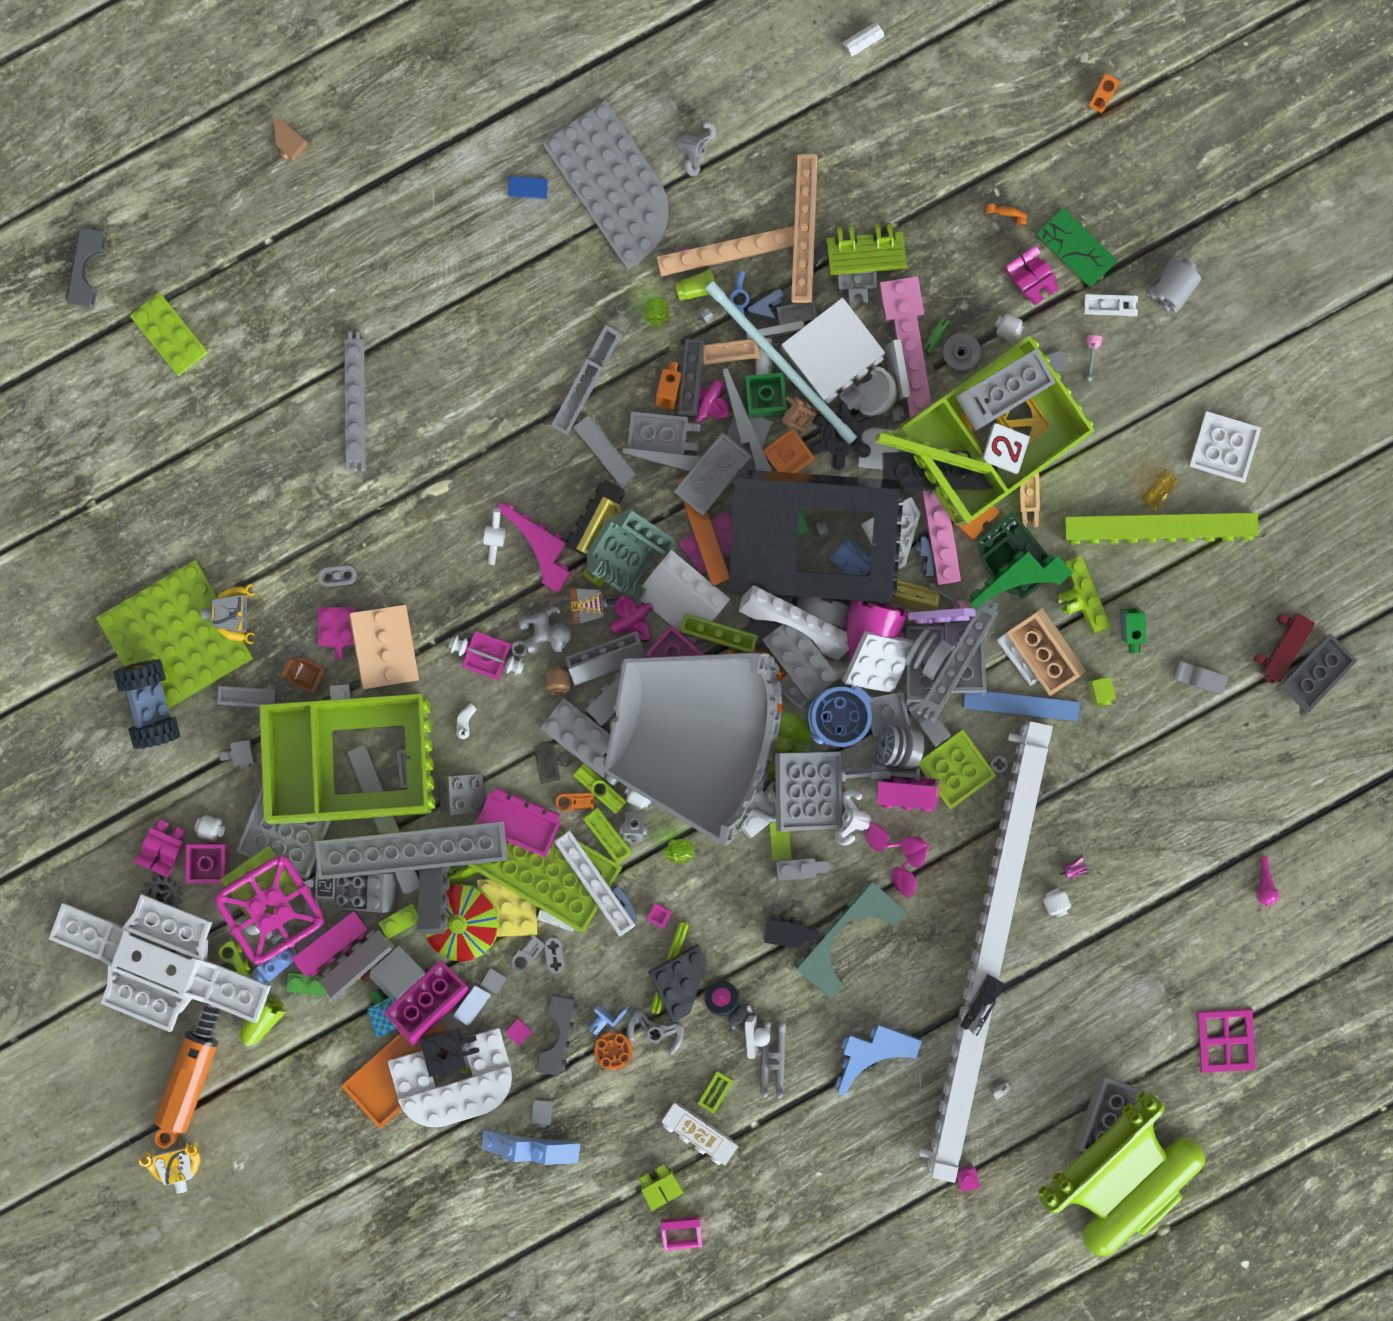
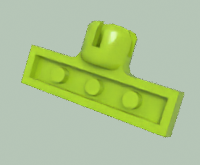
(1083, 597)

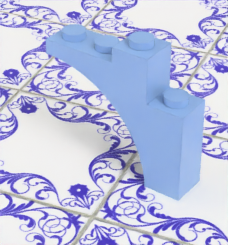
(863, 1053)
(530, 1149)

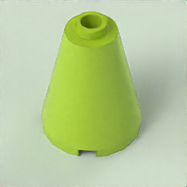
(271, 1013)

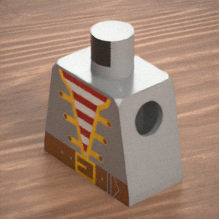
(589, 605)

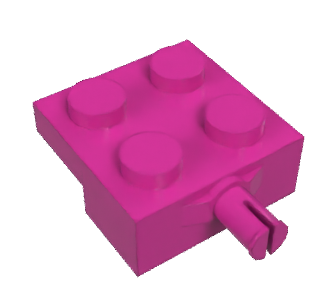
(335, 628)

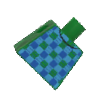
(1132, 620)
(379, 1021)

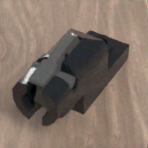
(982, 1004)

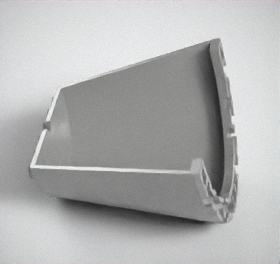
(697, 735)

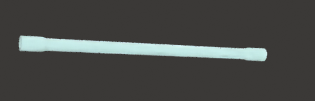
(845, 432)

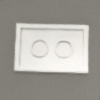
(897, 368)

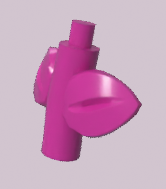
(711, 403)
(631, 618)

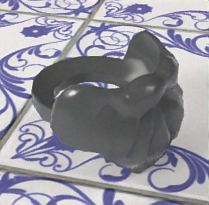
(739, 1015)

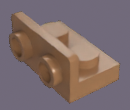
(799, 414)

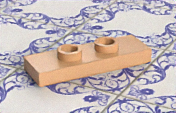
(731, 351)

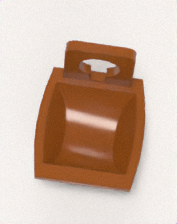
(303, 674)

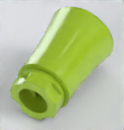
(694, 285)

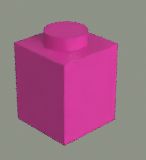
(967, 1178)

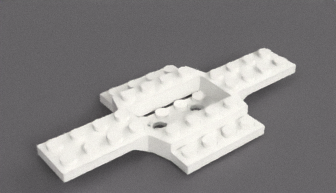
(144, 986)

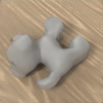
(557, 635)

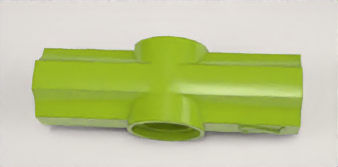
(590, 779)

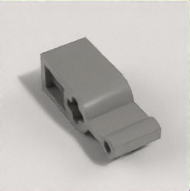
(1201, 678)
(934, 731)

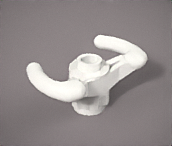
(851, 818)

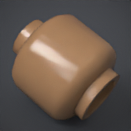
(558, 681)

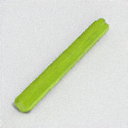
(674, 951)

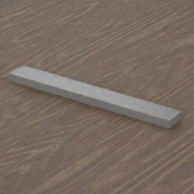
(370, 783)

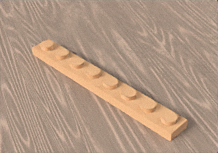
(804, 228)
(726, 251)

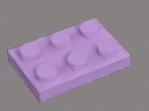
(927, 617)

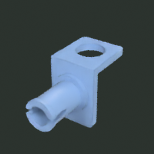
(605, 1017)

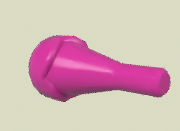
(1267, 892)

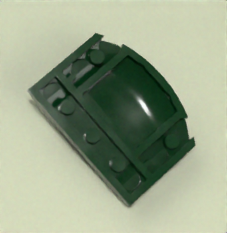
(1002, 543)

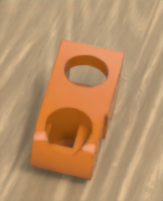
(1104, 93)

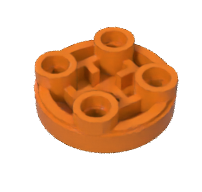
(613, 1050)

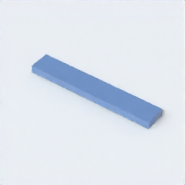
(1023, 705)

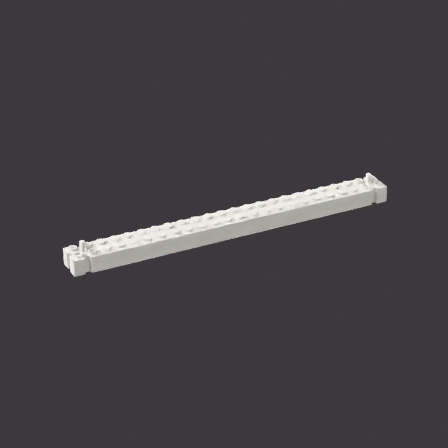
(991, 945)

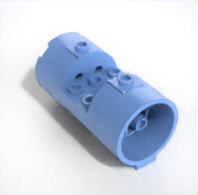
(844, 709)

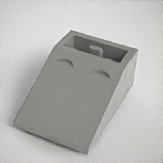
(367, 893)

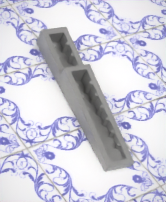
(587, 379)
(744, 427)
(675, 461)

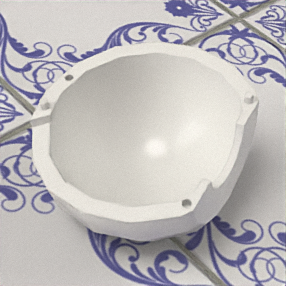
(879, 393)

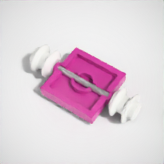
(486, 655)

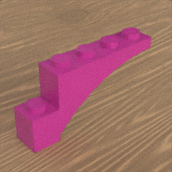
(545, 546)

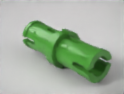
(936, 335)

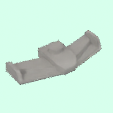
(880, 771)

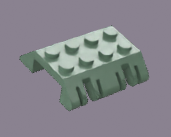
(625, 550)

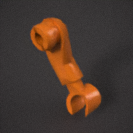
(1008, 211)

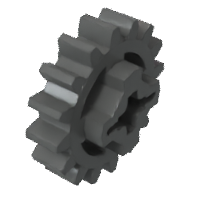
(158, 889)

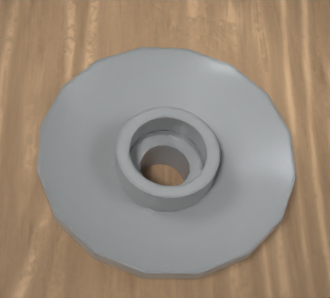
(968, 345)

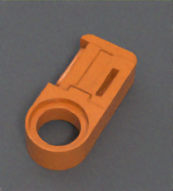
(577, 801)

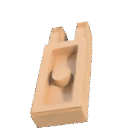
(1030, 500)

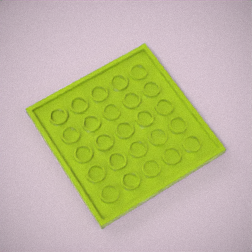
(168, 626)

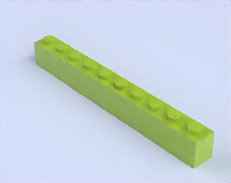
(1160, 527)

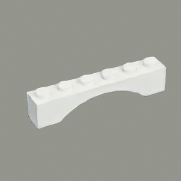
(765, 606)

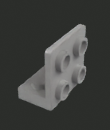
(461, 794)

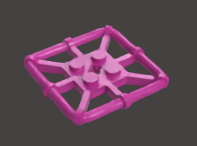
(256, 906)

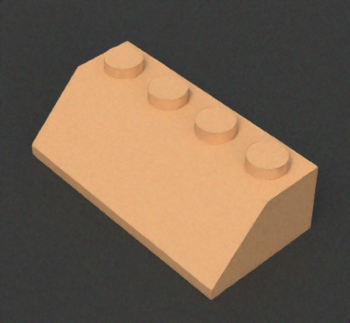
(1046, 651)

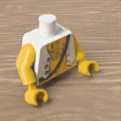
(173, 1165)

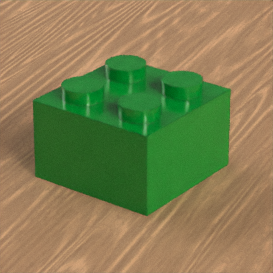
(765, 395)

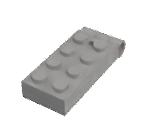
(1005, 389)
(579, 736)

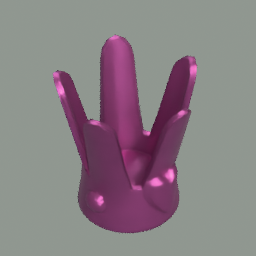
(1071, 871)

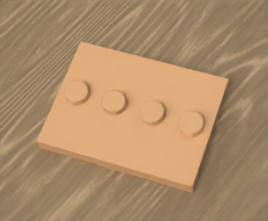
(383, 647)

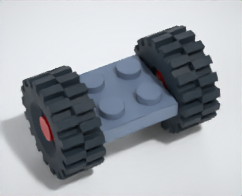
(147, 703)

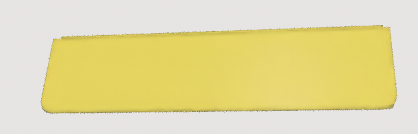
(916, 596)

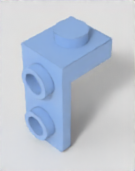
(270, 969)

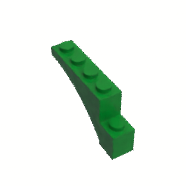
(1022, 571)

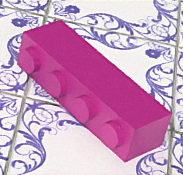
(330, 943)

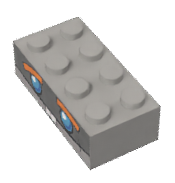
(800, 660)

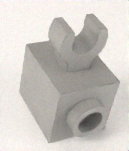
(241, 753)

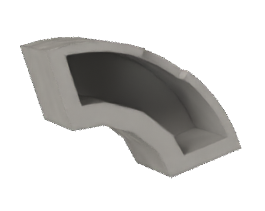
(825, 609)

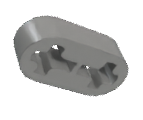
(559, 954)

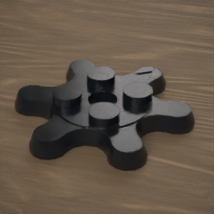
(840, 448)

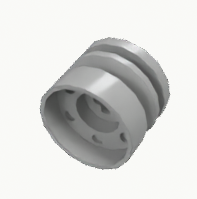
(929, 654)
(900, 747)

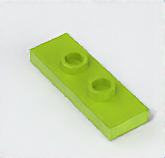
(607, 835)

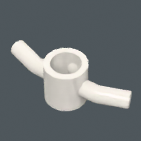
(494, 536)

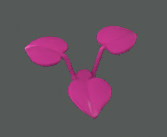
(914, 850)

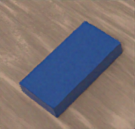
(528, 187)

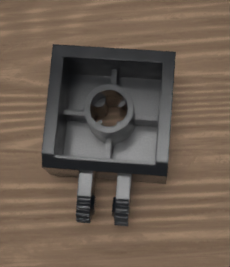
(788, 932)
(452, 1041)

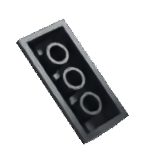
(605, 490)

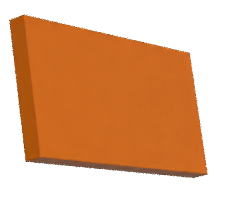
(373, 1083)

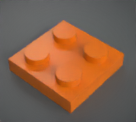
(788, 453)

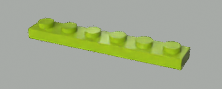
(941, 454)

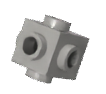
(633, 827)

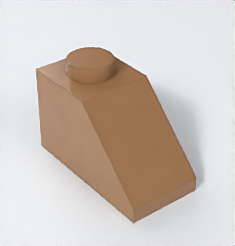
(288, 140)

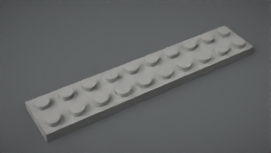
(411, 850)

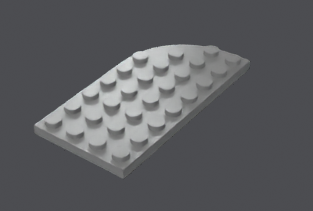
(612, 182)

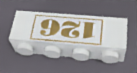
(699, 1132)

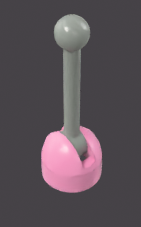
(1092, 342)
(957, 604)

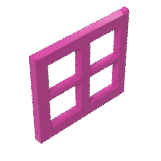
(1205, 1041)

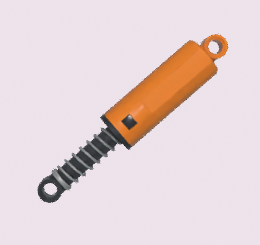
(188, 1076)

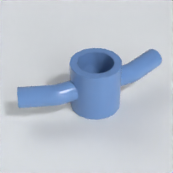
(739, 291)

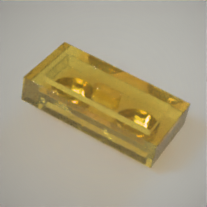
(1160, 490)

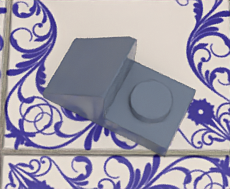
(762, 309)

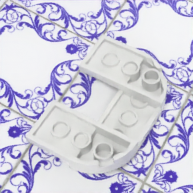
(456, 1100)

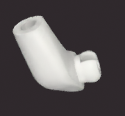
(463, 721)

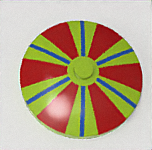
(471, 924)

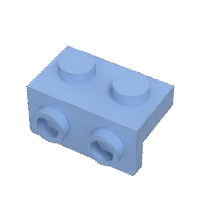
(852, 558)

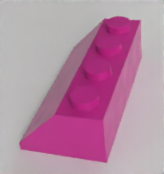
(426, 1002)

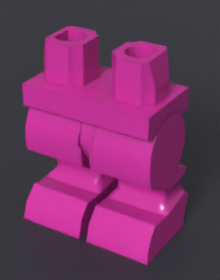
(1037, 276)
(161, 843)

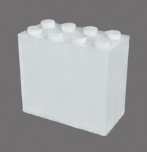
(833, 351)

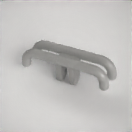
(773, 1060)

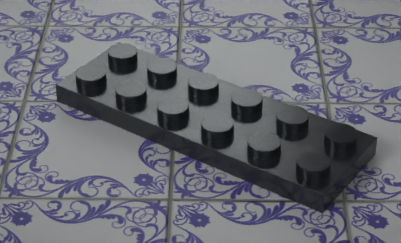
(904, 468)

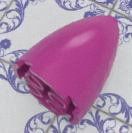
(872, 617)

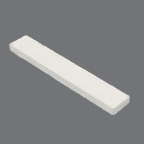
(594, 883)

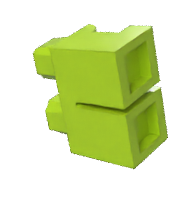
(668, 1183)

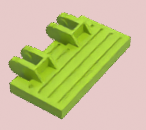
(866, 254)

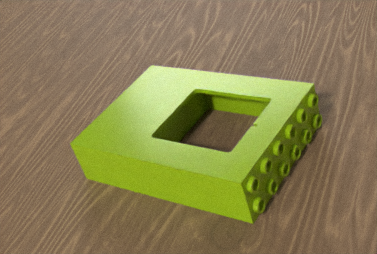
(301, 759)

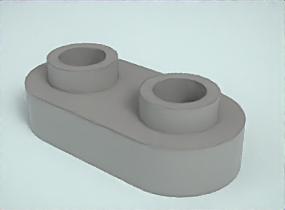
(338, 577)

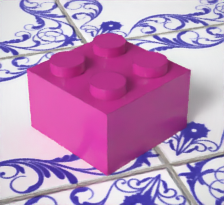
(206, 862)

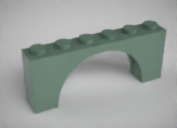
(817, 963)

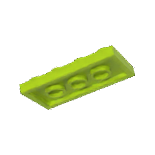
(168, 333)

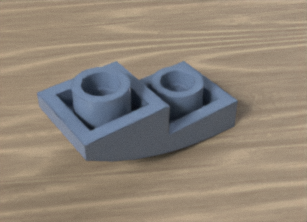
(924, 550)
(622, 897)

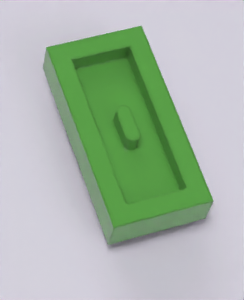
(306, 985)

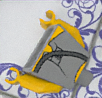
(230, 613)

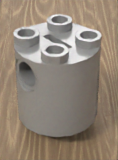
(1174, 284)

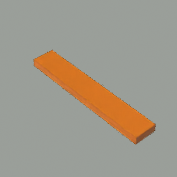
(708, 545)

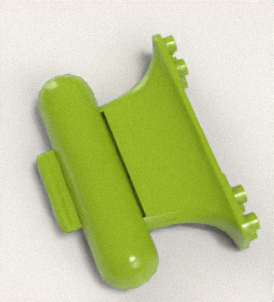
(1125, 1178)

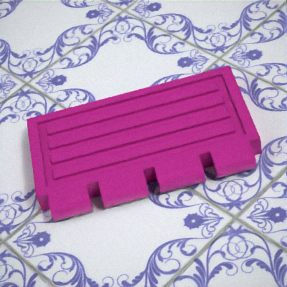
(523, 825)

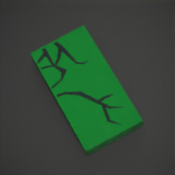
(1076, 248)

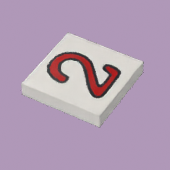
(1005, 448)

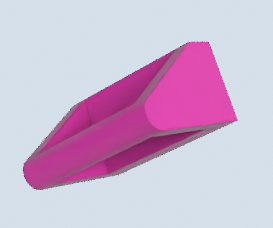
(681, 1223)

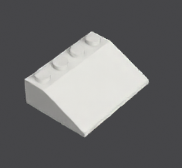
(680, 589)

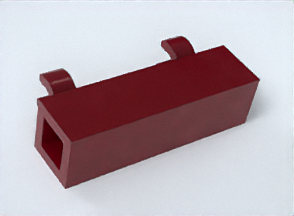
(1286, 649)

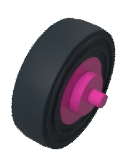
(722, 998)

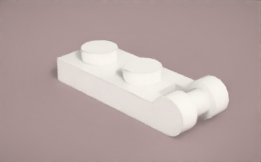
(1110, 305)

